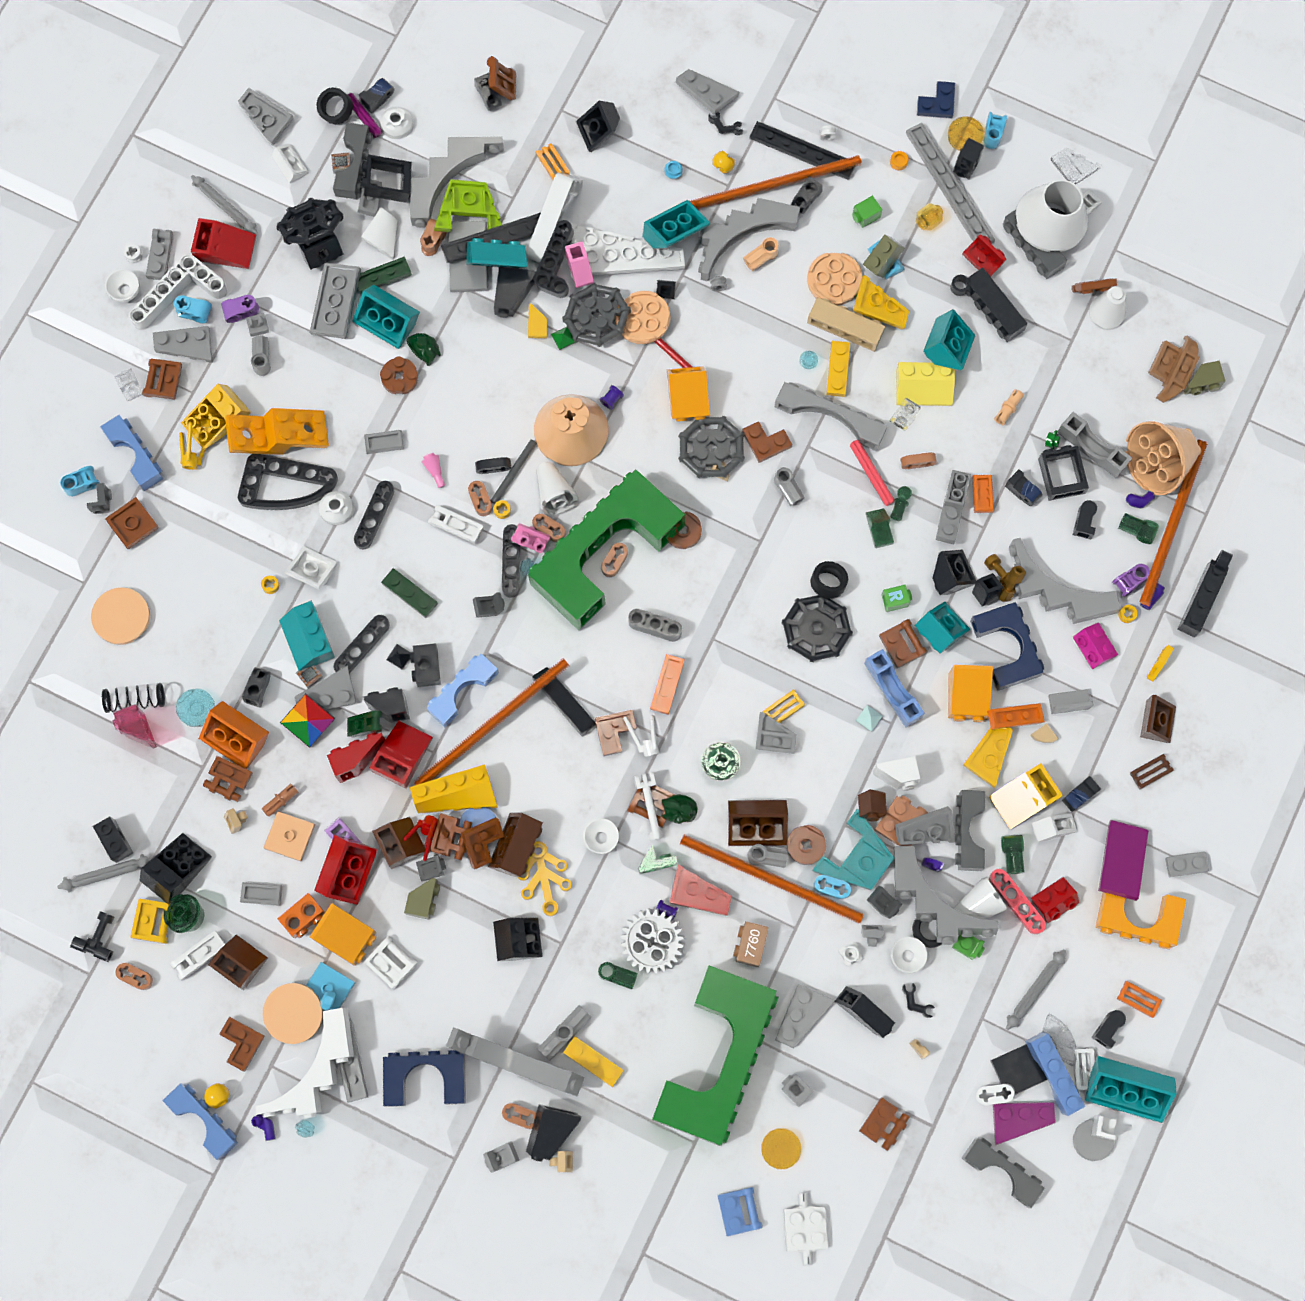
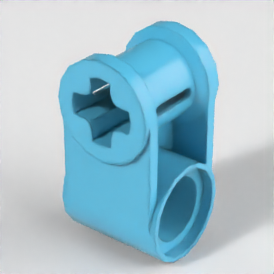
(994, 127)
(192, 308)
(81, 481)

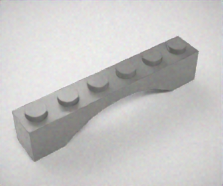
(796, 400)

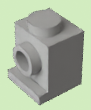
(804, 1090)

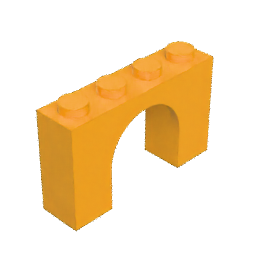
(1164, 932)

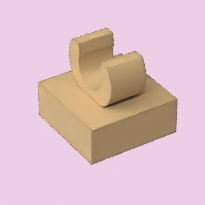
(234, 820)
(564, 1161)

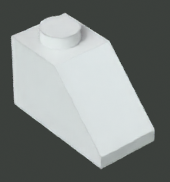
(1054, 827)

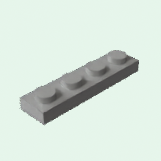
(353, 1075)

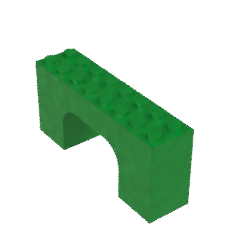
(630, 506)
(747, 1011)

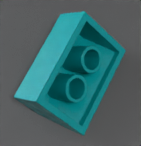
(673, 225)
(496, 254)
(385, 316)
(949, 341)
(306, 636)

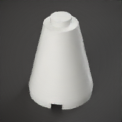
(1109, 308)
(554, 490)
(981, 901)

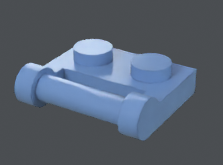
(732, 1212)

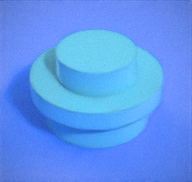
(673, 170)

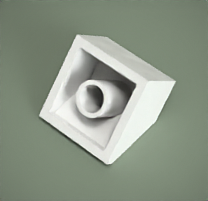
(899, 773)

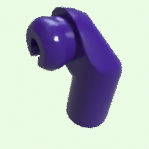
(1138, 501)
(265, 1124)

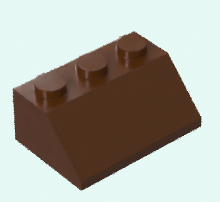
(757, 822)
(516, 845)

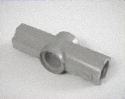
(554, 1042)

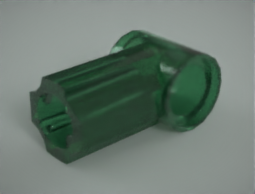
(1143, 529)
(1013, 847)
(619, 975)

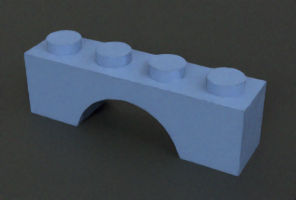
(143, 470)
(886, 678)
(1062, 1086)
(218, 1139)

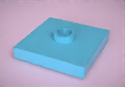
(328, 979)

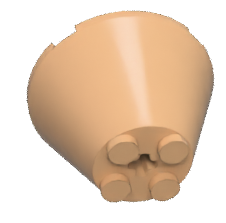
(571, 430)
(1161, 455)

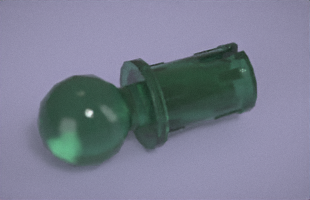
(904, 493)

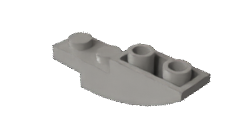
(953, 507)

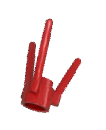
(428, 829)

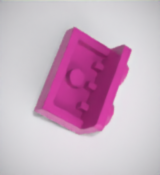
(1095, 645)

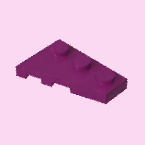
(1020, 1118)

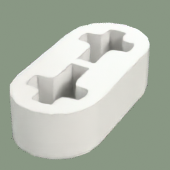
(994, 1089)

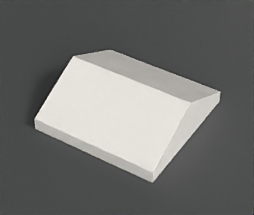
(311, 568)

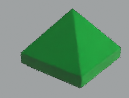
(563, 338)

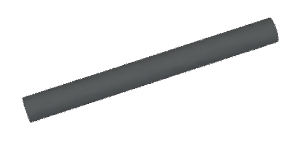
(514, 470)

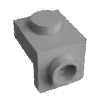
(501, 1157)

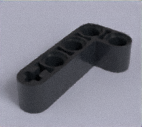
(557, 257)

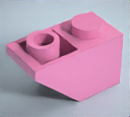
(579, 264)

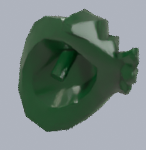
(423, 347)
(679, 809)

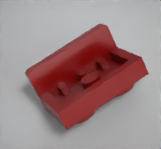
(983, 254)
(1056, 899)

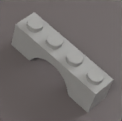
(1079, 434)

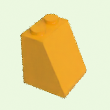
(688, 393)
(969, 692)
(343, 934)

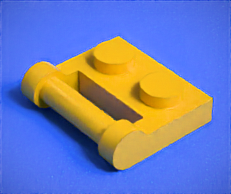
(145, 921)

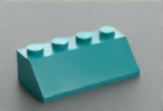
(1130, 1089)

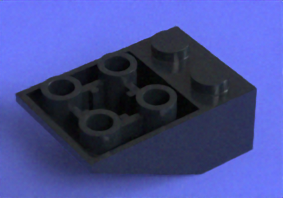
(174, 868)

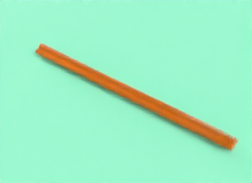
(800, 175)
(1171, 528)
(505, 712)
(776, 881)

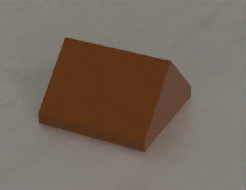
(1158, 719)

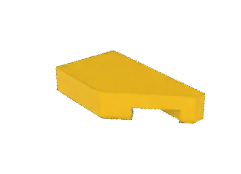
(536, 323)
(1160, 662)

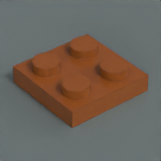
(131, 523)

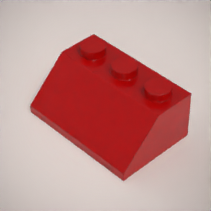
(345, 870)

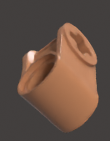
(431, 239)

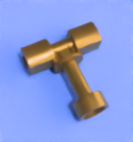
(1007, 579)

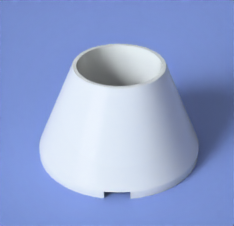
(1046, 228)

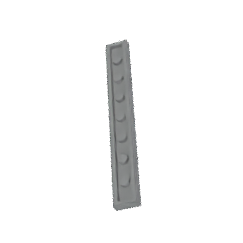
(948, 182)

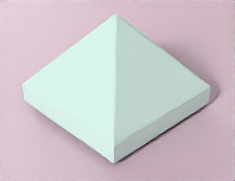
(869, 718)

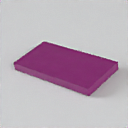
(1123, 860)

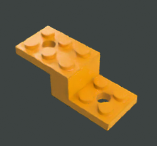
(276, 431)

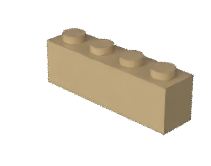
(846, 324)

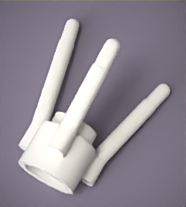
(650, 746)

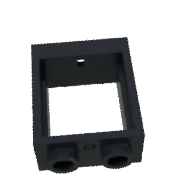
(389, 165)
(1067, 490)

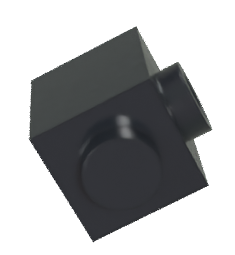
(987, 589)

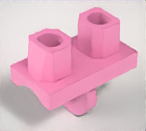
(530, 538)

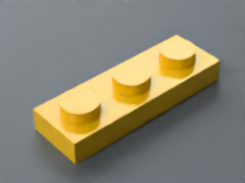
(838, 368)
(593, 1061)

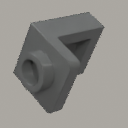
(103, 497)
(488, 605)
(431, 868)
(884, 902)

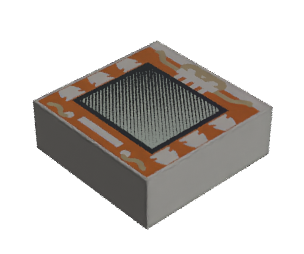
(340, 161)
(309, 676)

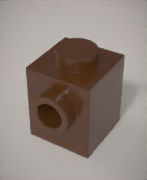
(872, 805)

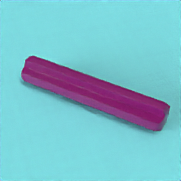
(364, 116)

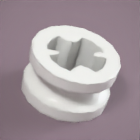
(827, 133)
(127, 253)

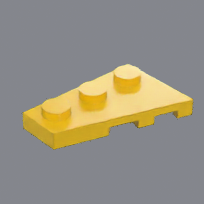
(989, 755)

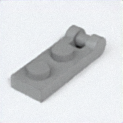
(159, 254)

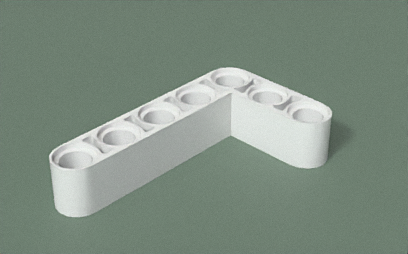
(552, 212)
(175, 288)

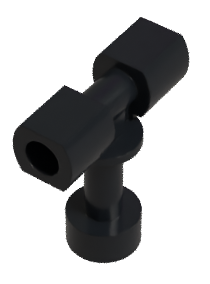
(93, 944)

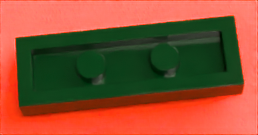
(384, 274)
(409, 592)

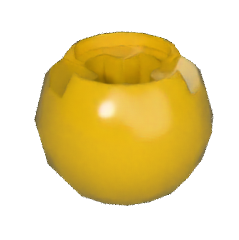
(723, 161)
(216, 1095)

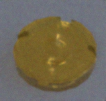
(962, 129)
(781, 1148)

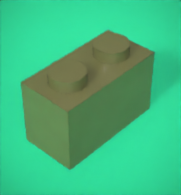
(883, 256)

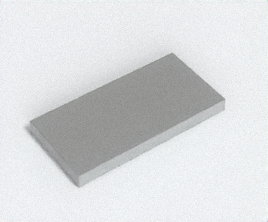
(462, 276)
(335, 300)

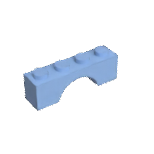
(479, 672)

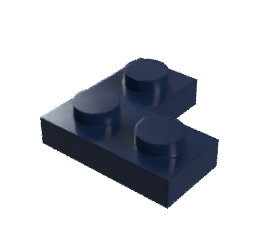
(939, 106)

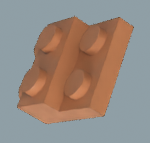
(898, 812)

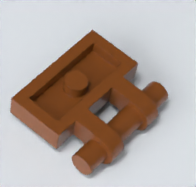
(1097, 285)
(230, 773)
(445, 835)
(878, 1120)

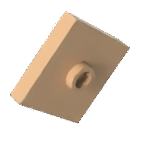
(289, 836)

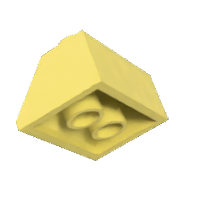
(925, 383)

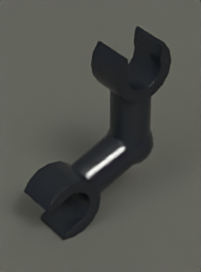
(725, 129)
(912, 1006)

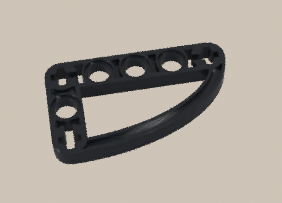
(284, 464)

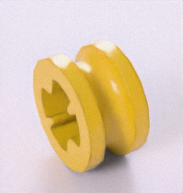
(499, 504)
(268, 590)
(1126, 619)

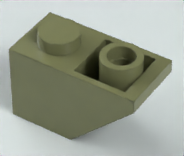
(1207, 377)
(421, 900)

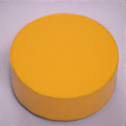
(899, 160)

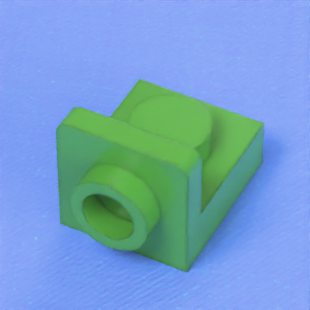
(969, 946)

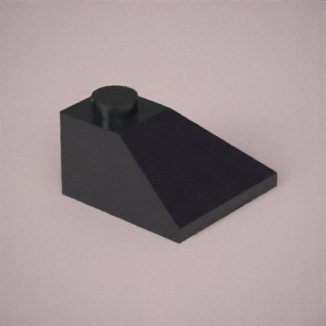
(598, 123)
(952, 572)

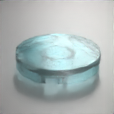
(194, 707)

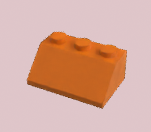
(233, 734)

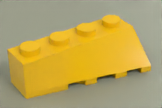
(456, 792)

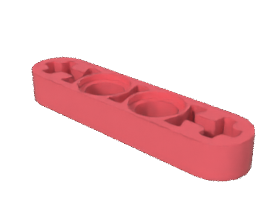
(1019, 899)

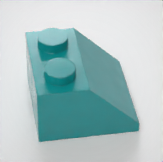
(941, 627)

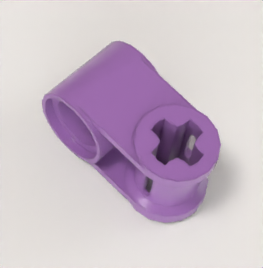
(237, 308)
(1129, 580)

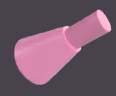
(432, 464)

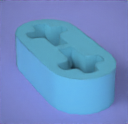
(834, 882)

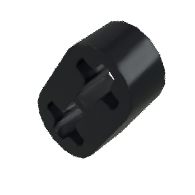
(493, 465)

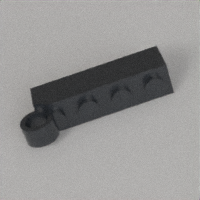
(992, 302)
(1205, 594)

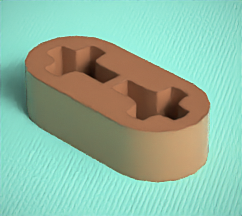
(918, 460)
(484, 496)
(551, 525)
(617, 562)
(132, 980)
(517, 1120)

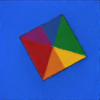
(307, 720)

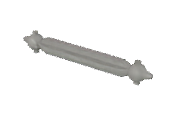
(223, 204)
(103, 873)
(1036, 989)

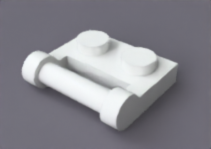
(385, 967)

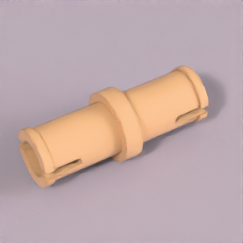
(1009, 407)

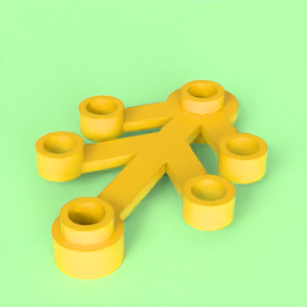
(543, 875)

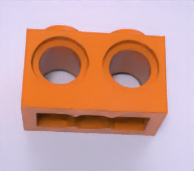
(298, 911)

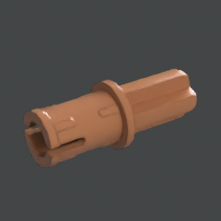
(280, 800)

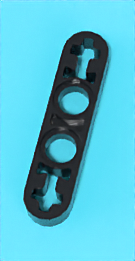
(375, 515)
(510, 560)
(364, 647)

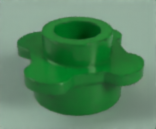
(1052, 440)

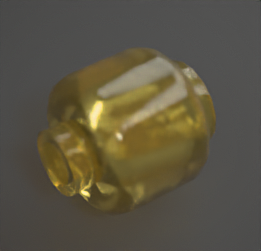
(929, 216)

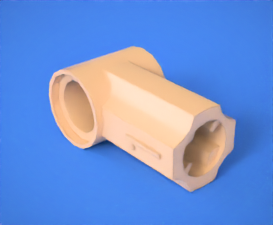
(760, 254)

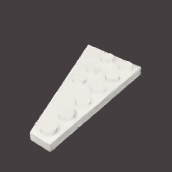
(622, 254)

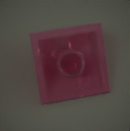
(134, 725)

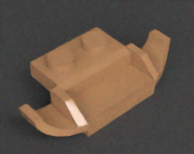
(1174, 367)

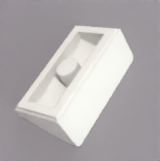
(289, 162)

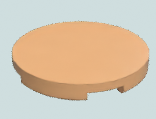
(834, 278)
(647, 319)
(120, 616)
(292, 1013)

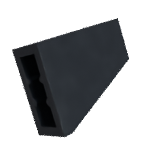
(511, 290)
(865, 1011)
(550, 1131)

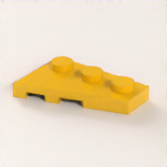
(878, 305)

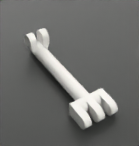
(656, 833)

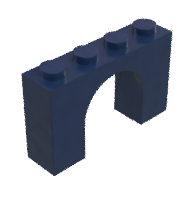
(1009, 620)
(398, 1067)

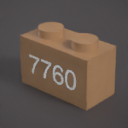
(751, 944)

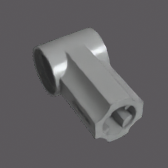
(260, 354)
(788, 488)
(770, 856)

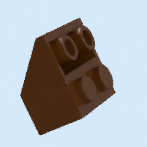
(394, 847)
(238, 962)

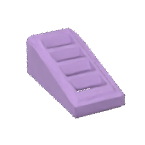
(335, 824)

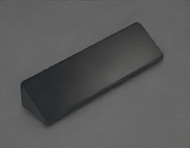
(566, 704)

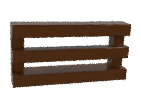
(1165, 763)

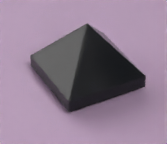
(666, 289)
(399, 656)

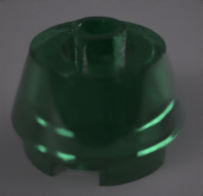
(721, 761)
(184, 914)

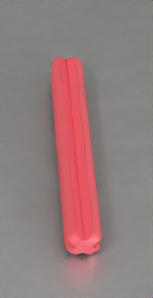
(872, 473)

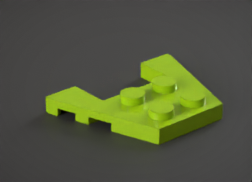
(467, 199)

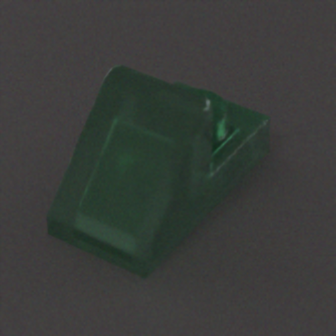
(879, 527)
(651, 864)

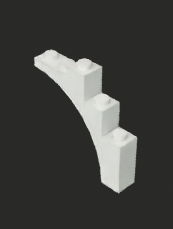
(305, 1096)

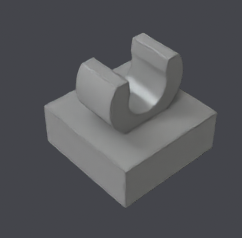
(257, 325)
(872, 932)

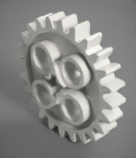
(646, 957)

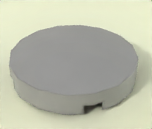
(1089, 1146)

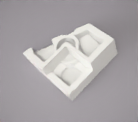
(382, 233)

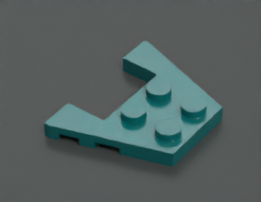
(866, 860)

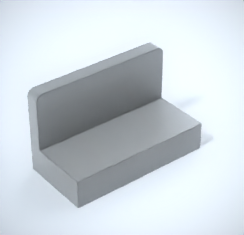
(1069, 701)

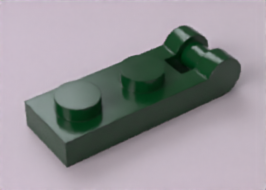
(364, 723)

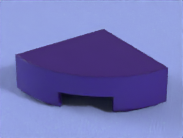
(932, 864)

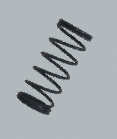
(106, 698)

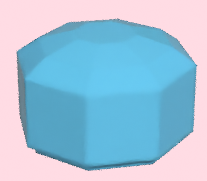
(328, 1000)

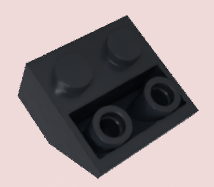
(391, 703)
(517, 939)

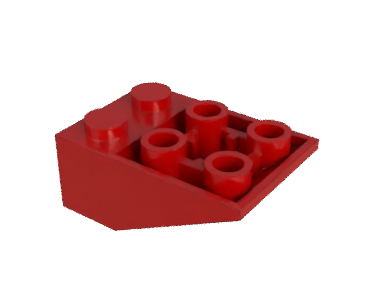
(222, 244)
(401, 754)
(354, 758)

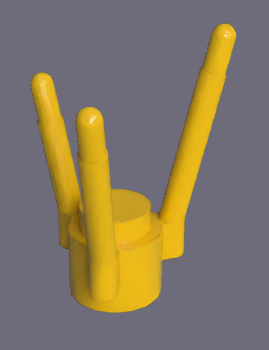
(189, 458)

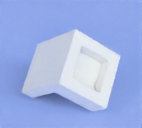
(1103, 1127)

